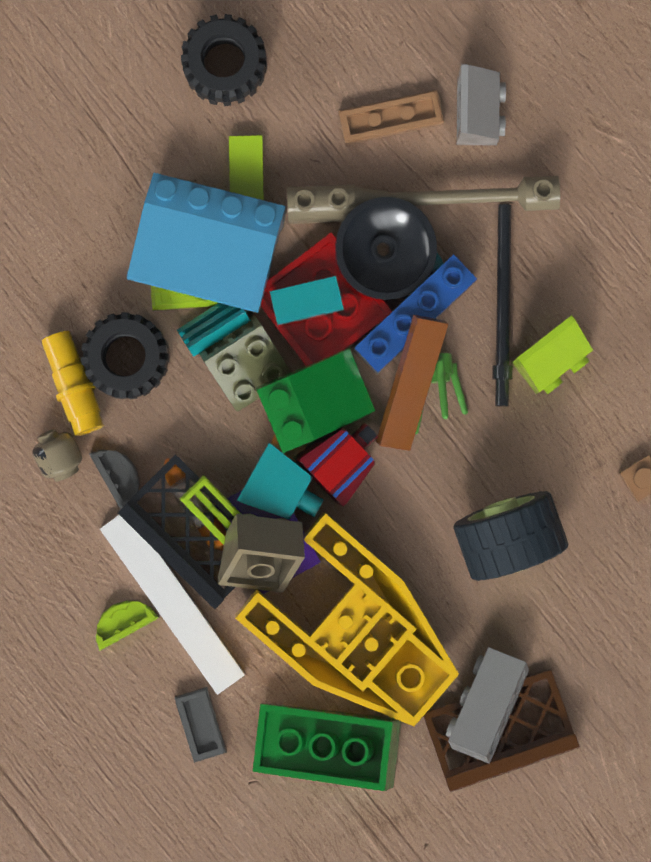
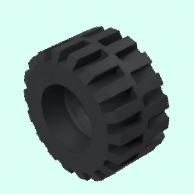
(224, 32)
(104, 335)

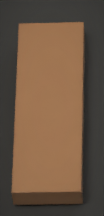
(391, 117)

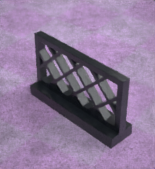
(166, 545)

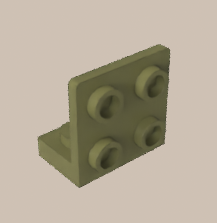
(244, 362)

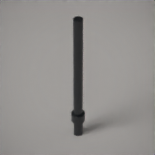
(502, 371)

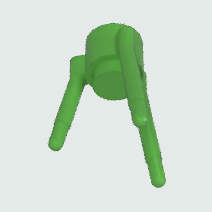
(443, 371)

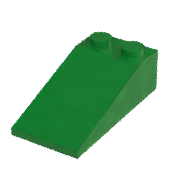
(327, 746)

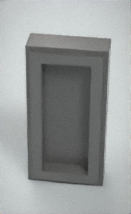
(200, 724)

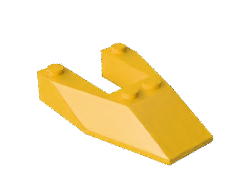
(370, 644)

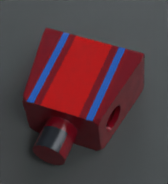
(339, 461)

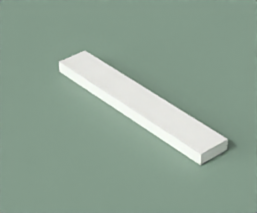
(174, 605)

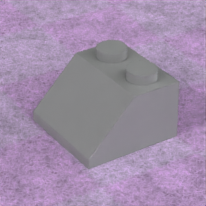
(478, 106)

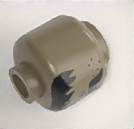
(57, 455)

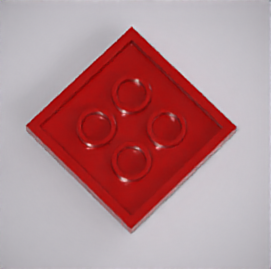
(328, 333)

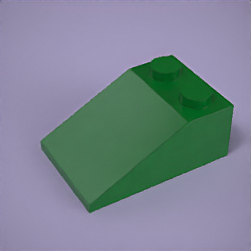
(315, 400)

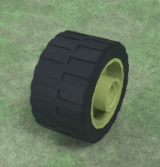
(511, 536)

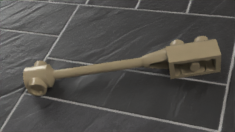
(334, 202)

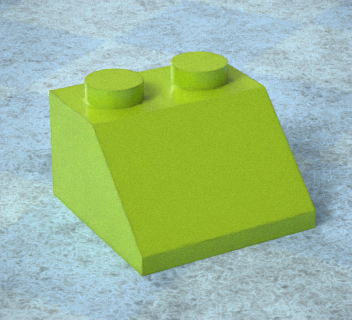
(554, 355)

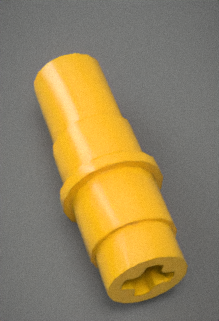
(72, 384)

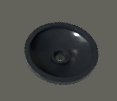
(409, 243)

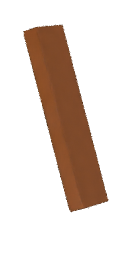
(412, 382)

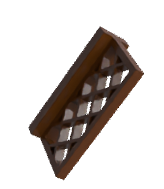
(517, 756)

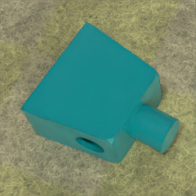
(279, 486)

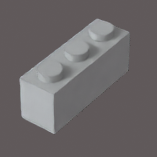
(487, 704)

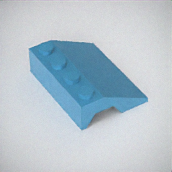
(206, 242)

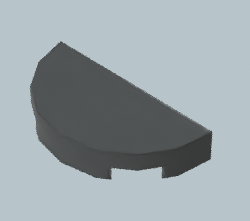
(118, 473)

